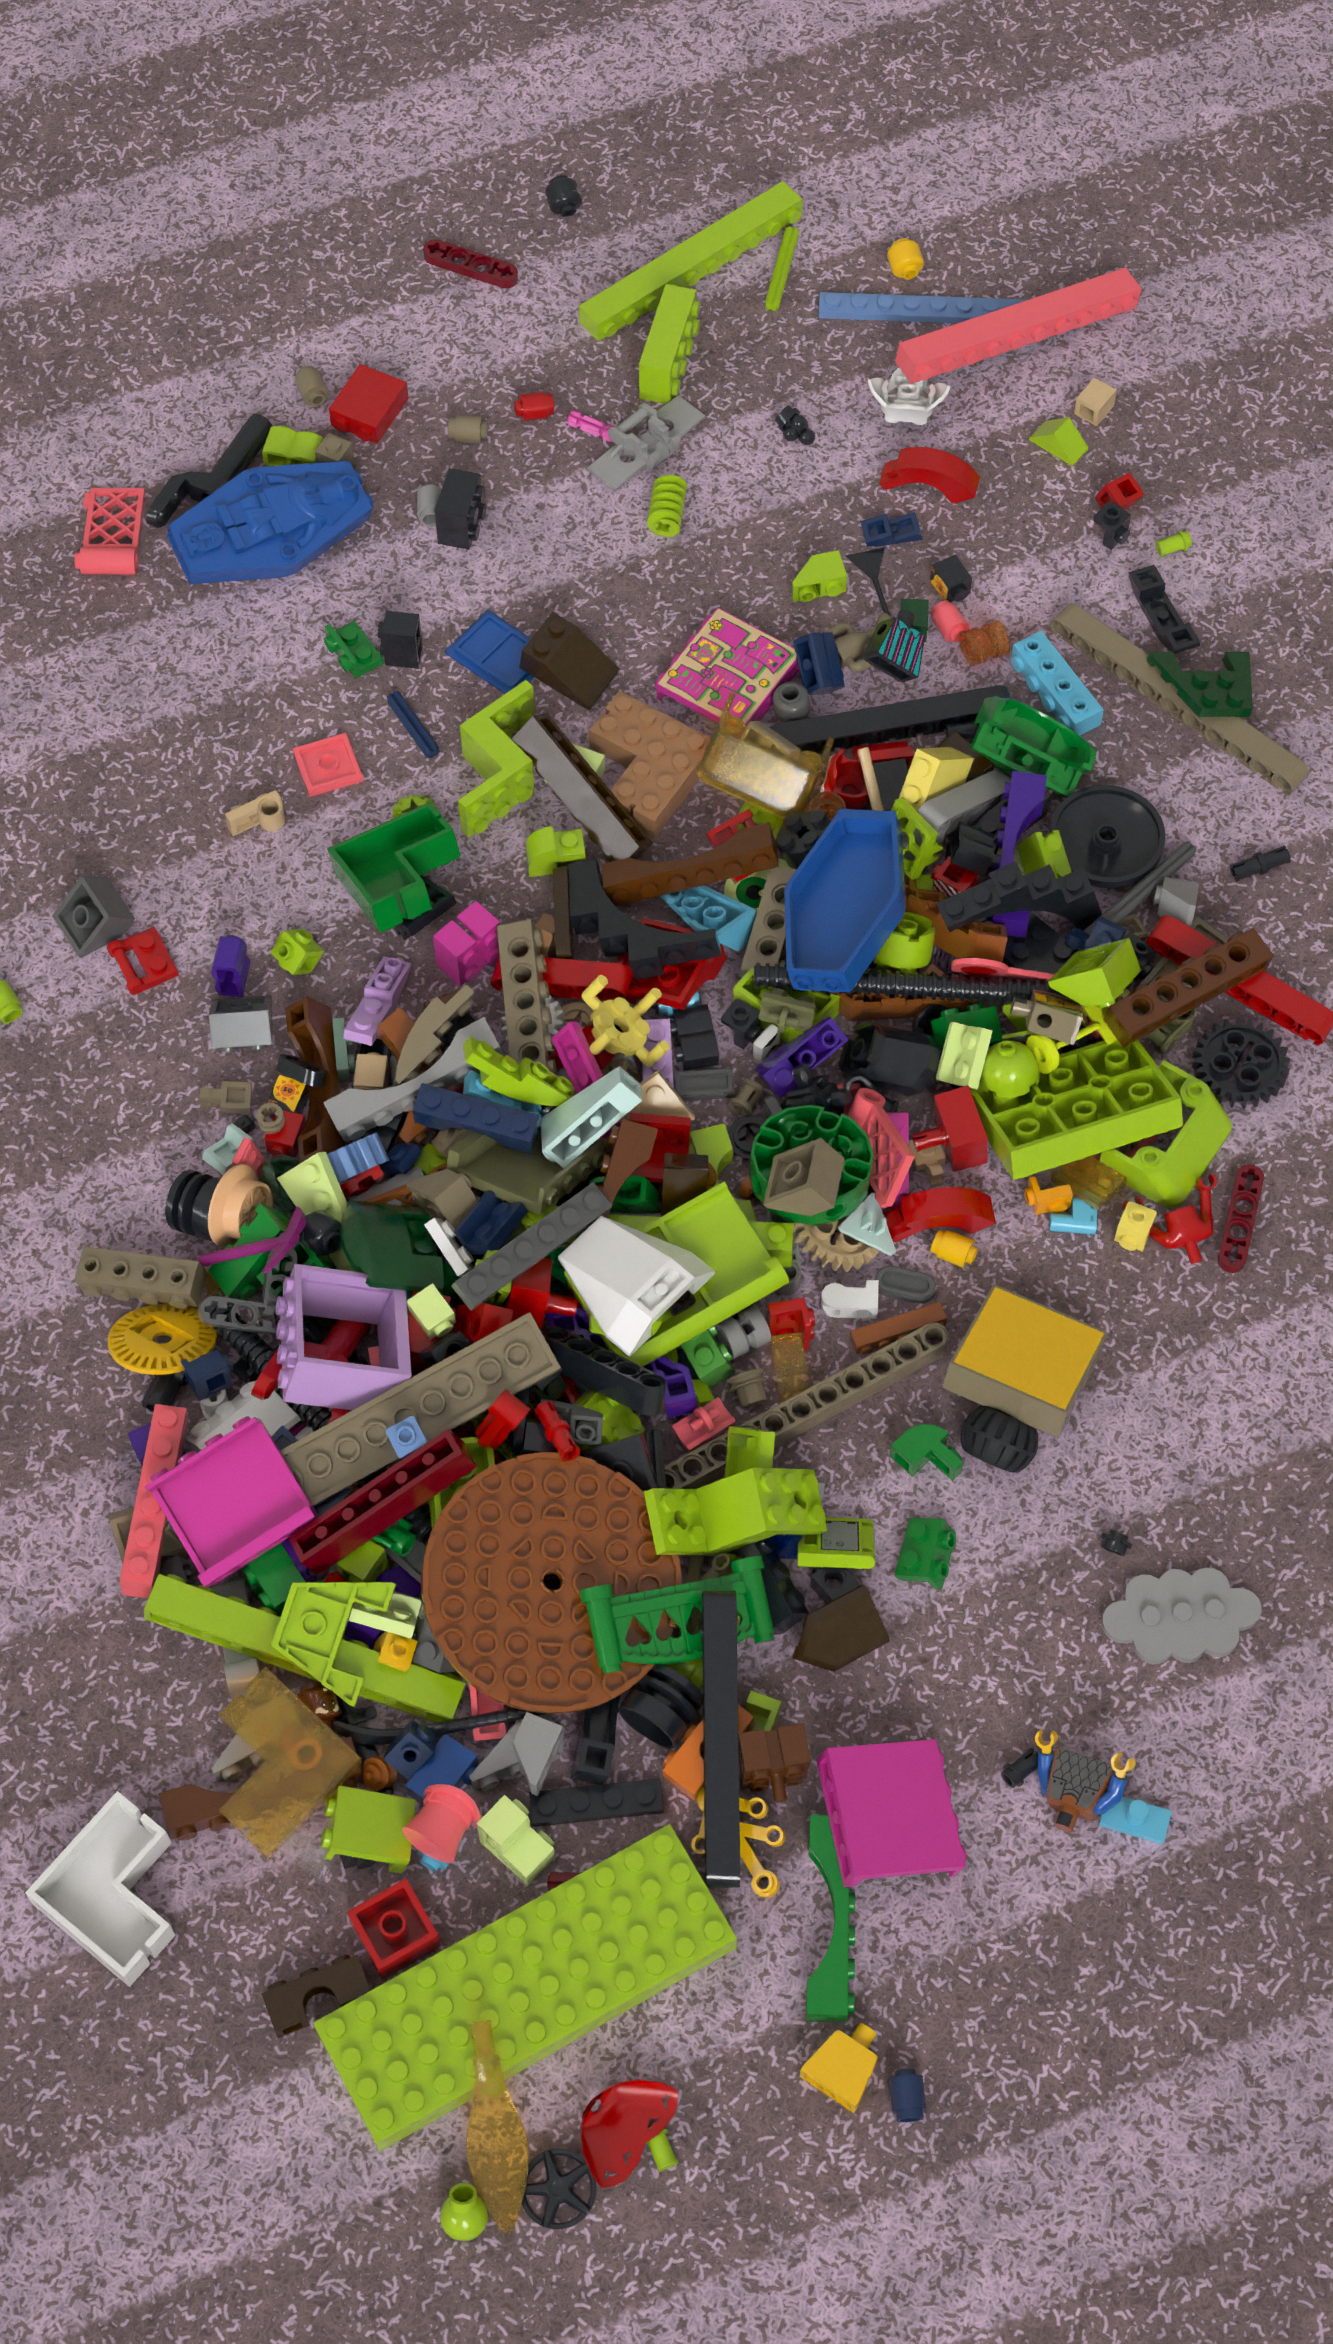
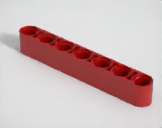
(1261, 992)

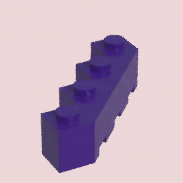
(679, 1391)

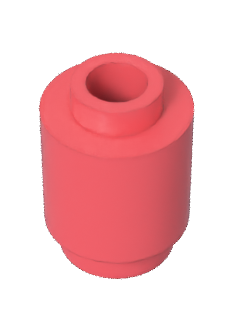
(948, 620)

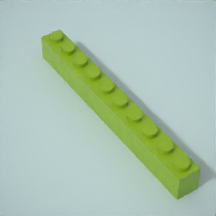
(691, 260)
(251, 1632)

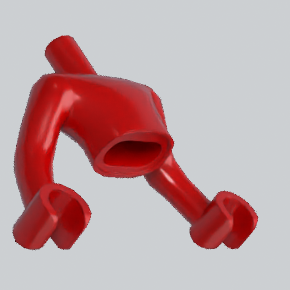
(1185, 1225)

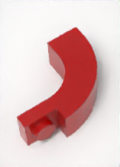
(932, 467)
(940, 1207)

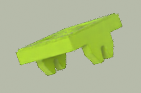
(927, 851)

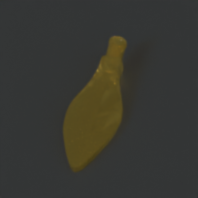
(495, 2135)

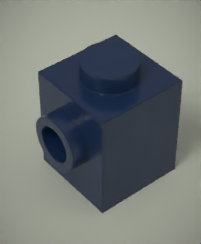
(411, 1748)

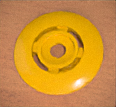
(133, 1335)

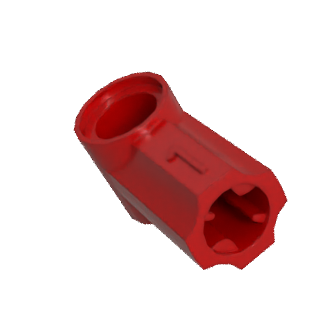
(503, 1417)

